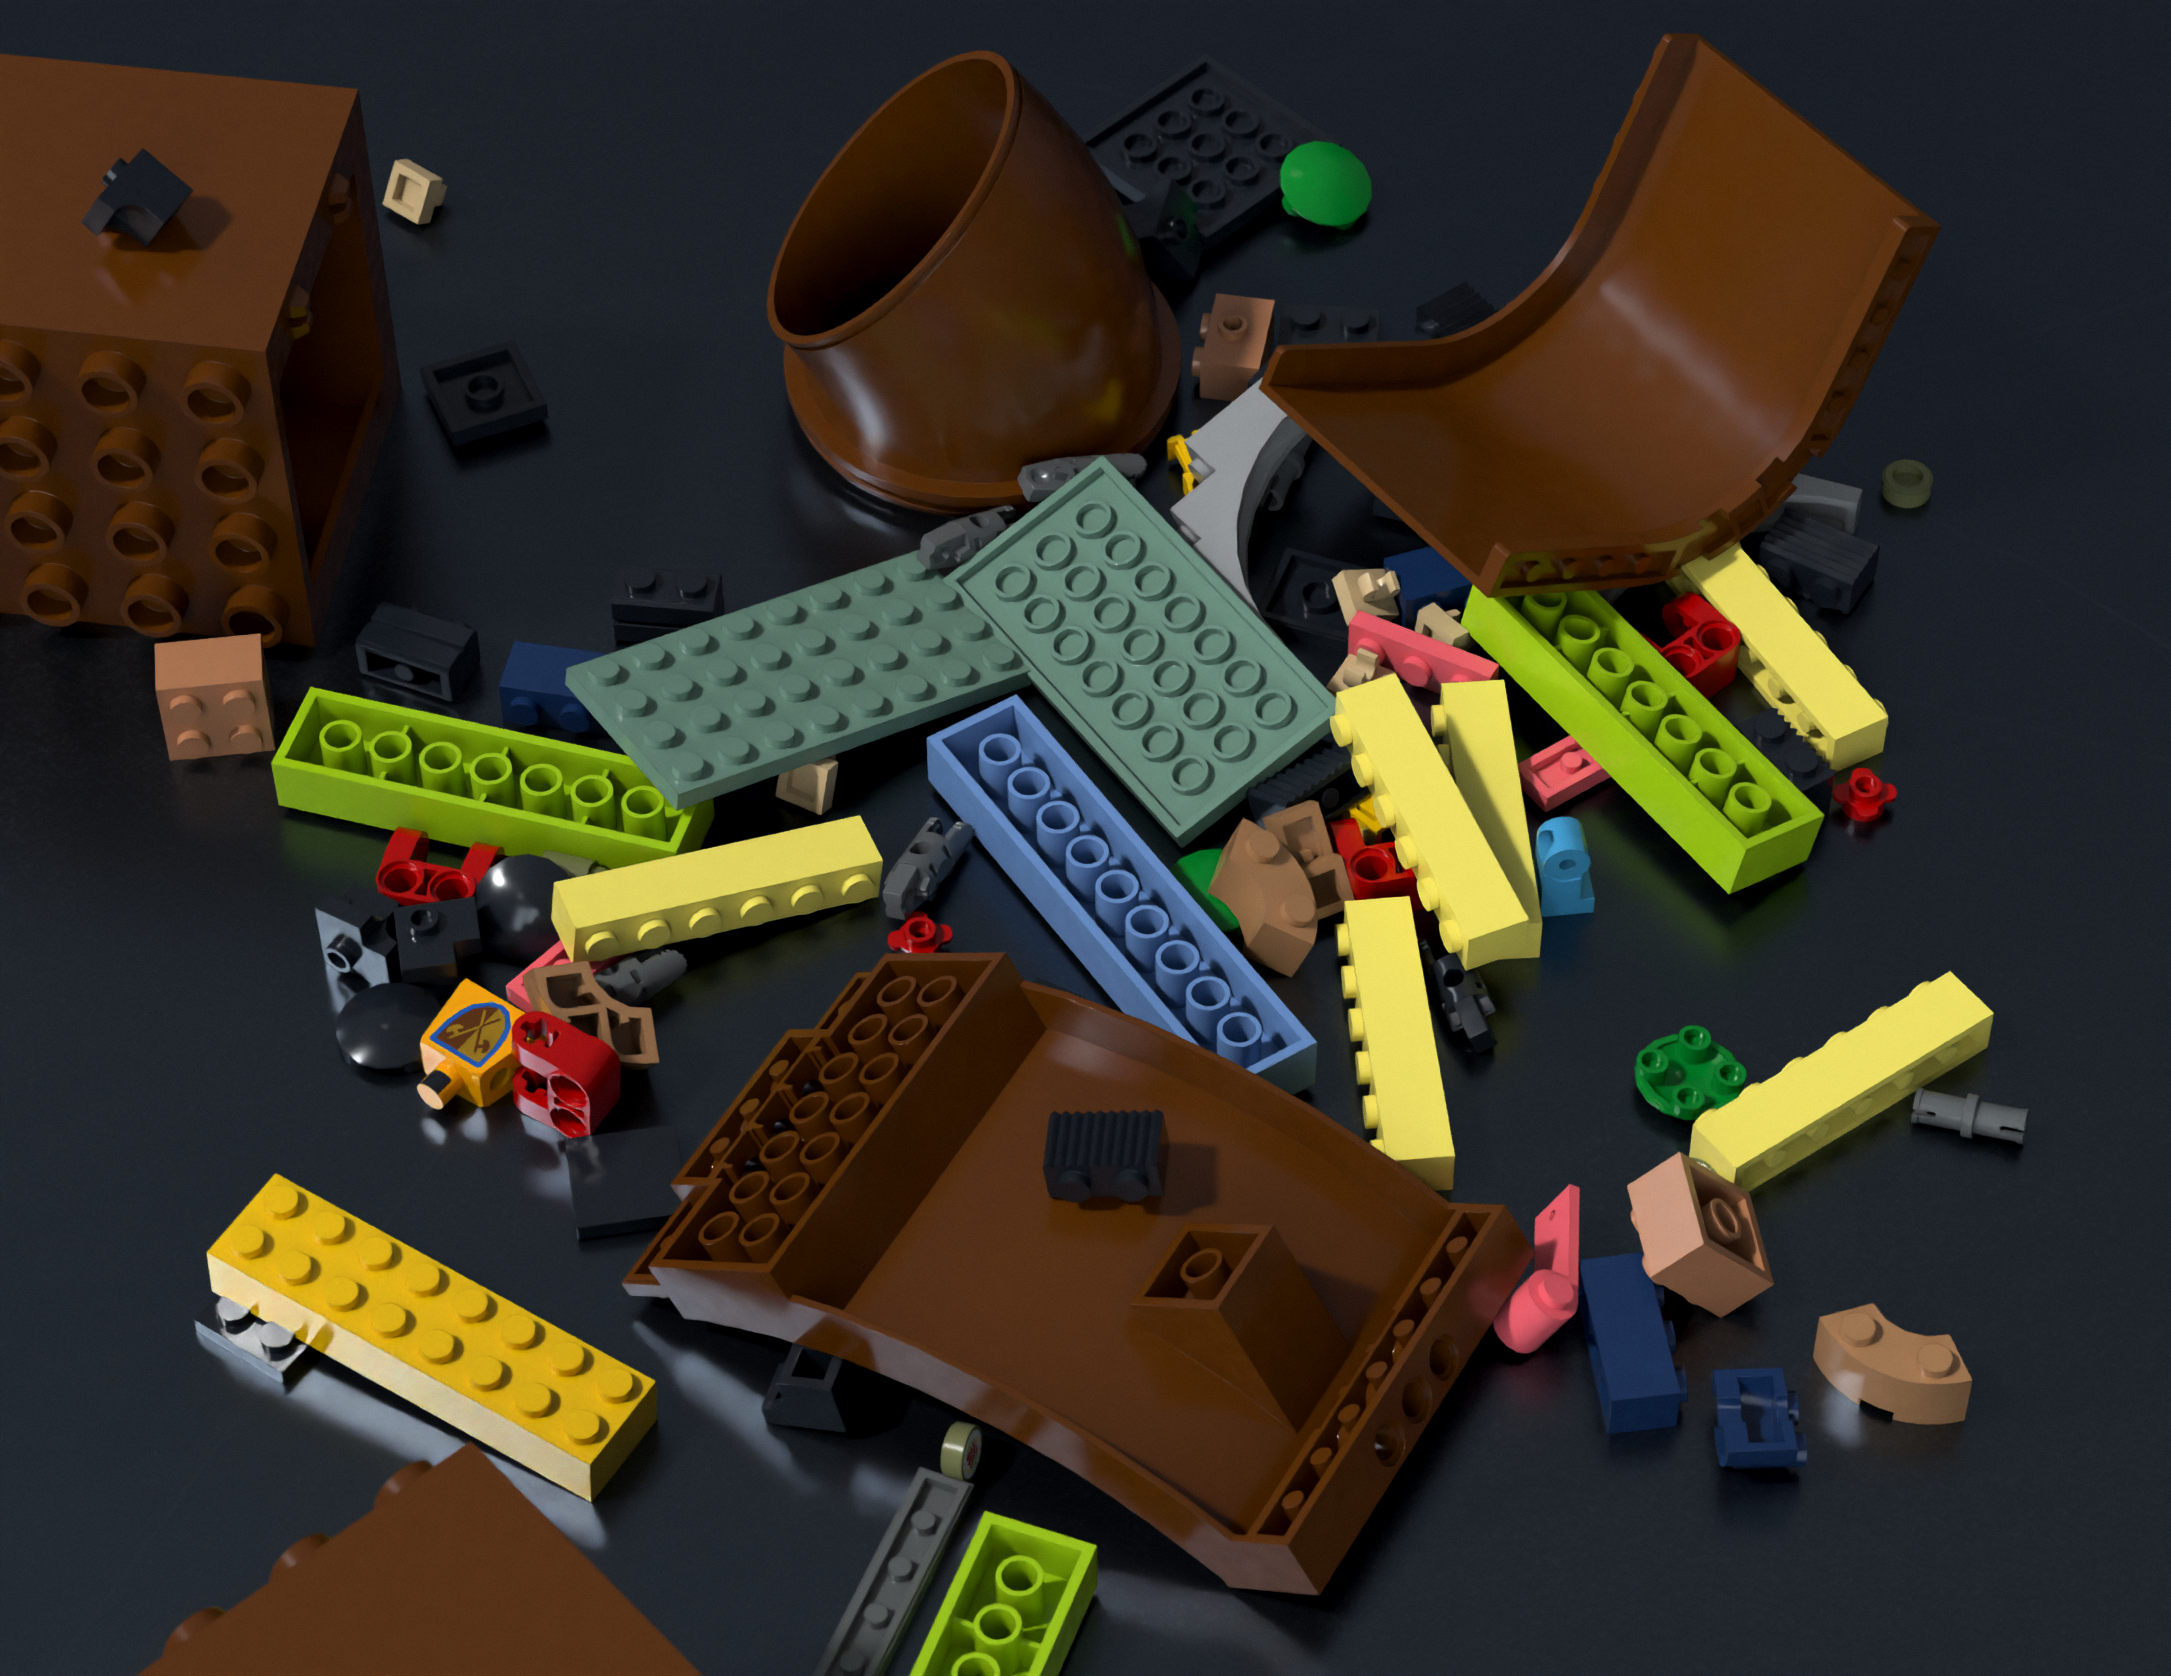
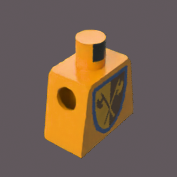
(470, 1049)

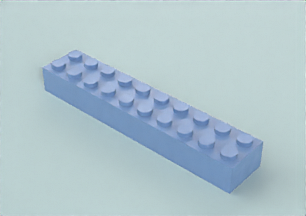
(1112, 894)

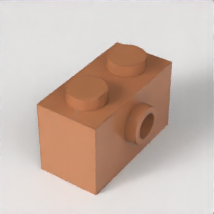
(1235, 347)

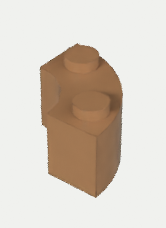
(1268, 898)
(576, 998)
(1892, 1368)

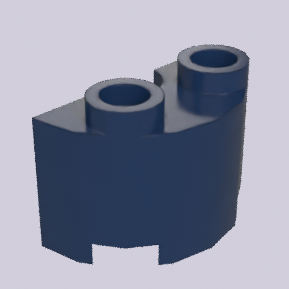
(1757, 1420)

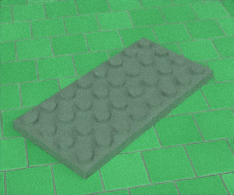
(1145, 650)
(795, 679)

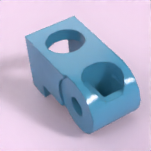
(1562, 868)

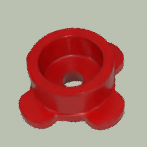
(1864, 795)
(919, 925)

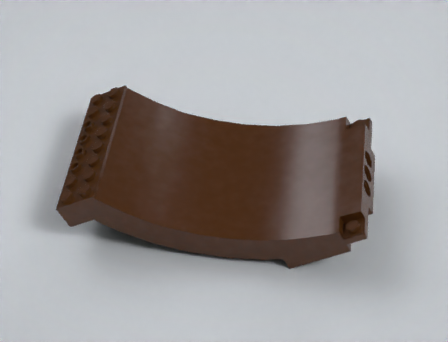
(1199, 1354)

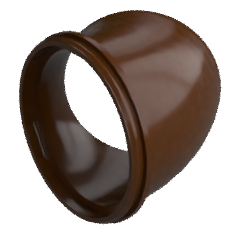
(1020, 311)

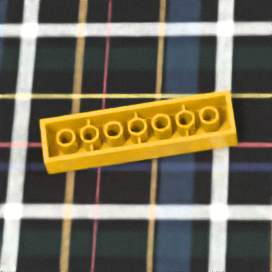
(434, 1337)

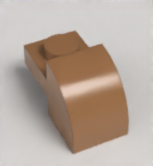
(1306, 838)

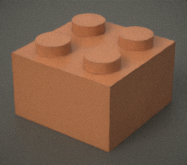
(214, 697)
(1699, 1235)

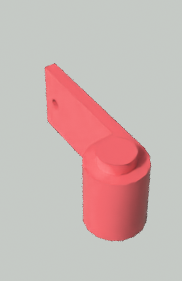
(1552, 1290)

